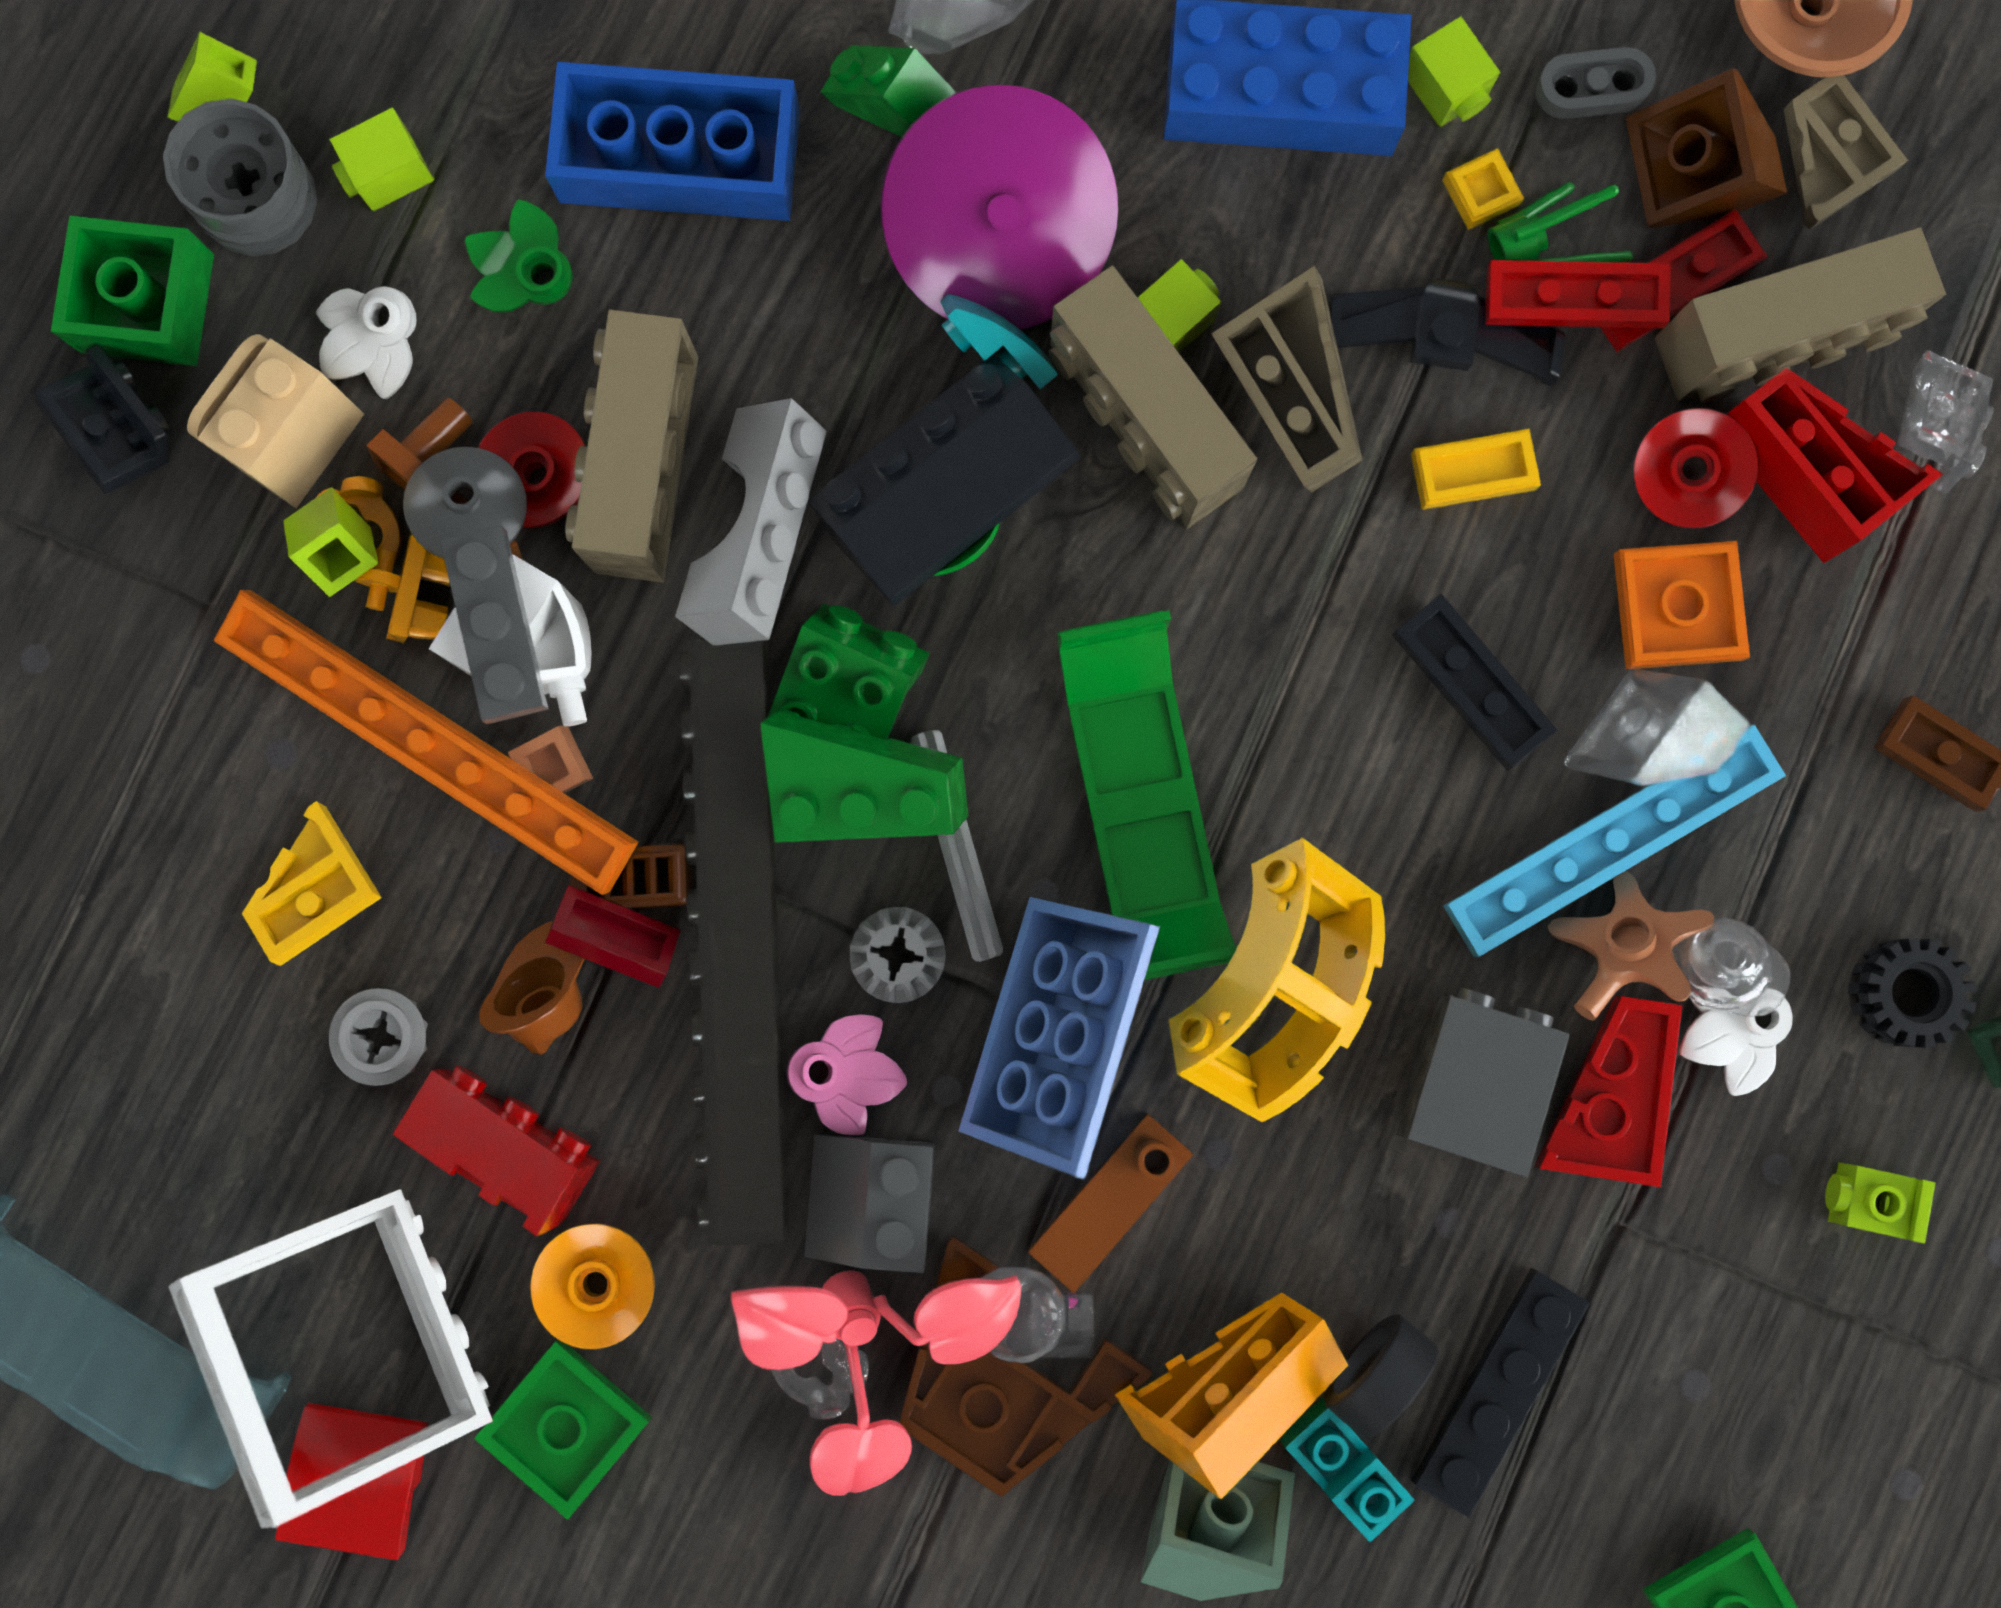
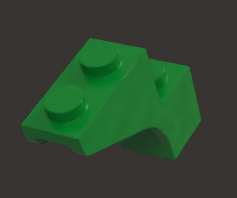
(884, 85)

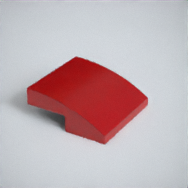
(369, 1517)

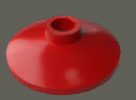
(537, 442)
(1728, 476)

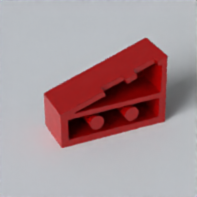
(1824, 467)
(498, 1147)

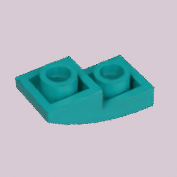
(987, 332)
(1346, 1470)

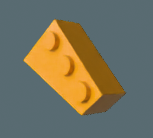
(1239, 1394)

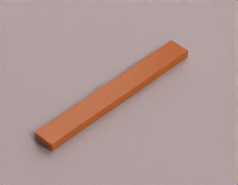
(426, 741)

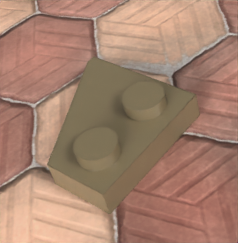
(1836, 148)

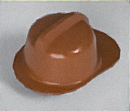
(534, 993)

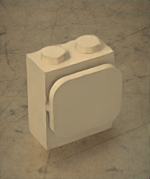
(274, 418)

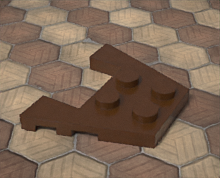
(1001, 1415)

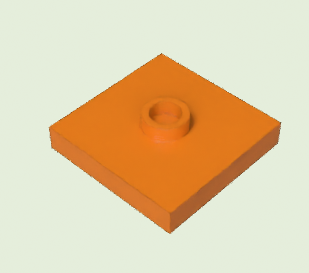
(1681, 605)

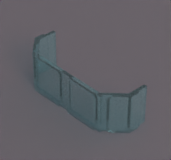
(111, 1371)

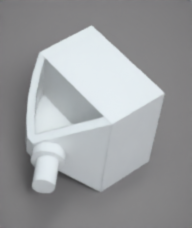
(558, 636)

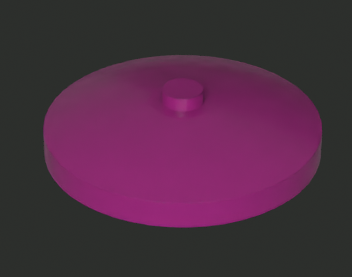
(999, 203)

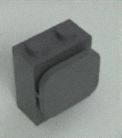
(1483, 1081)

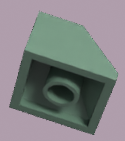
(1215, 1544)

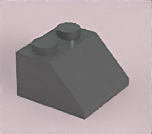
(870, 1202)

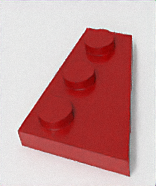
(1620, 1099)

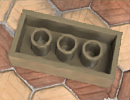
(1800, 316)
(1148, 399)
(633, 446)

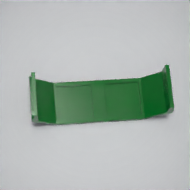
(1143, 789)

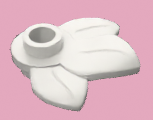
(361, 344)
(1736, 1043)

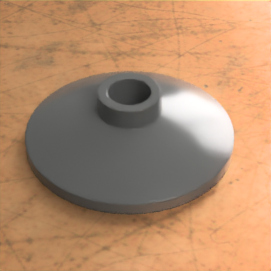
(496, 498)

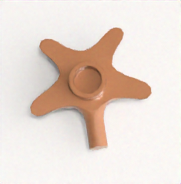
(1631, 945)

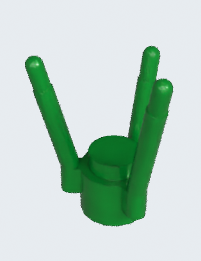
(1524, 235)

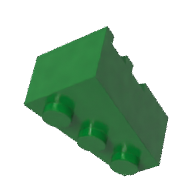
(856, 786)

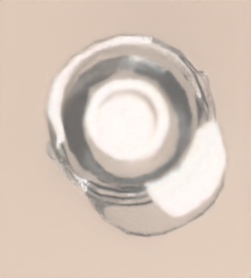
(1733, 969)

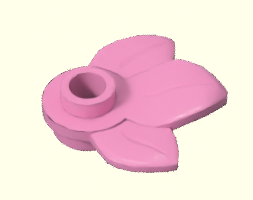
(855, 1073)

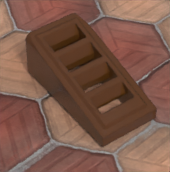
(678, 872)

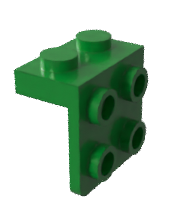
(849, 672)

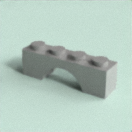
(739, 583)

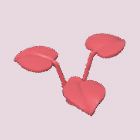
(787, 1329)

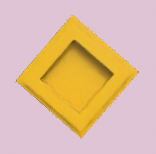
(1483, 189)

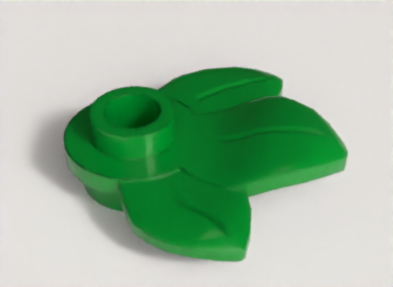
(515, 258)

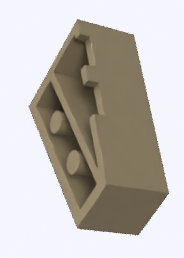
(1295, 377)

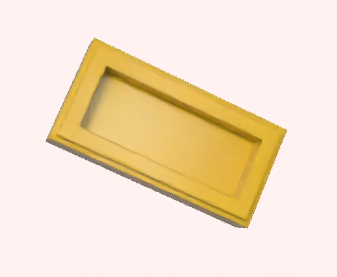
(1475, 469)

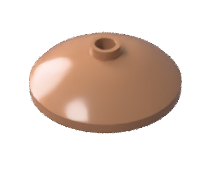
(1833, 42)

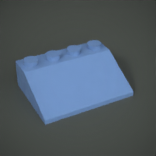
(1058, 1034)

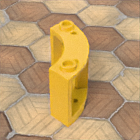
(1327, 1004)

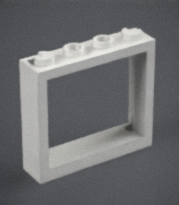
(233, 1396)

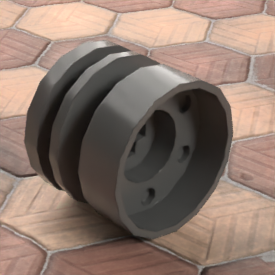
(221, 153)

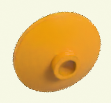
(562, 1292)

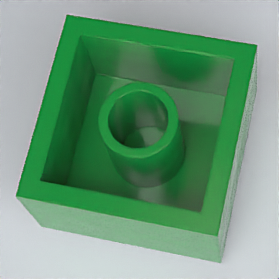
(133, 290)

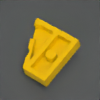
(309, 890)

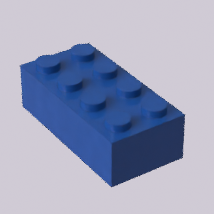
(1287, 77)
(673, 141)

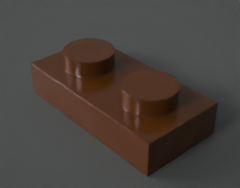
(1942, 753)

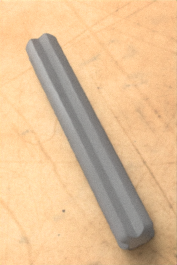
(966, 877)

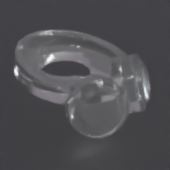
(824, 1400)

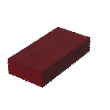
(613, 936)

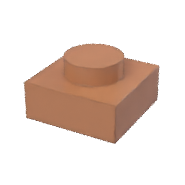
(554, 759)

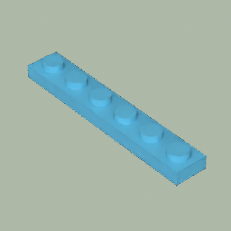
(1607, 846)

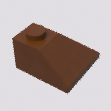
(1704, 153)

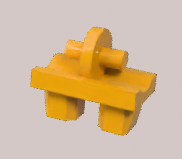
(409, 615)

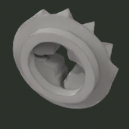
(914, 978)
(355, 1053)

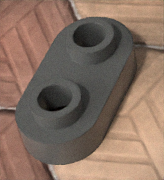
(1591, 85)

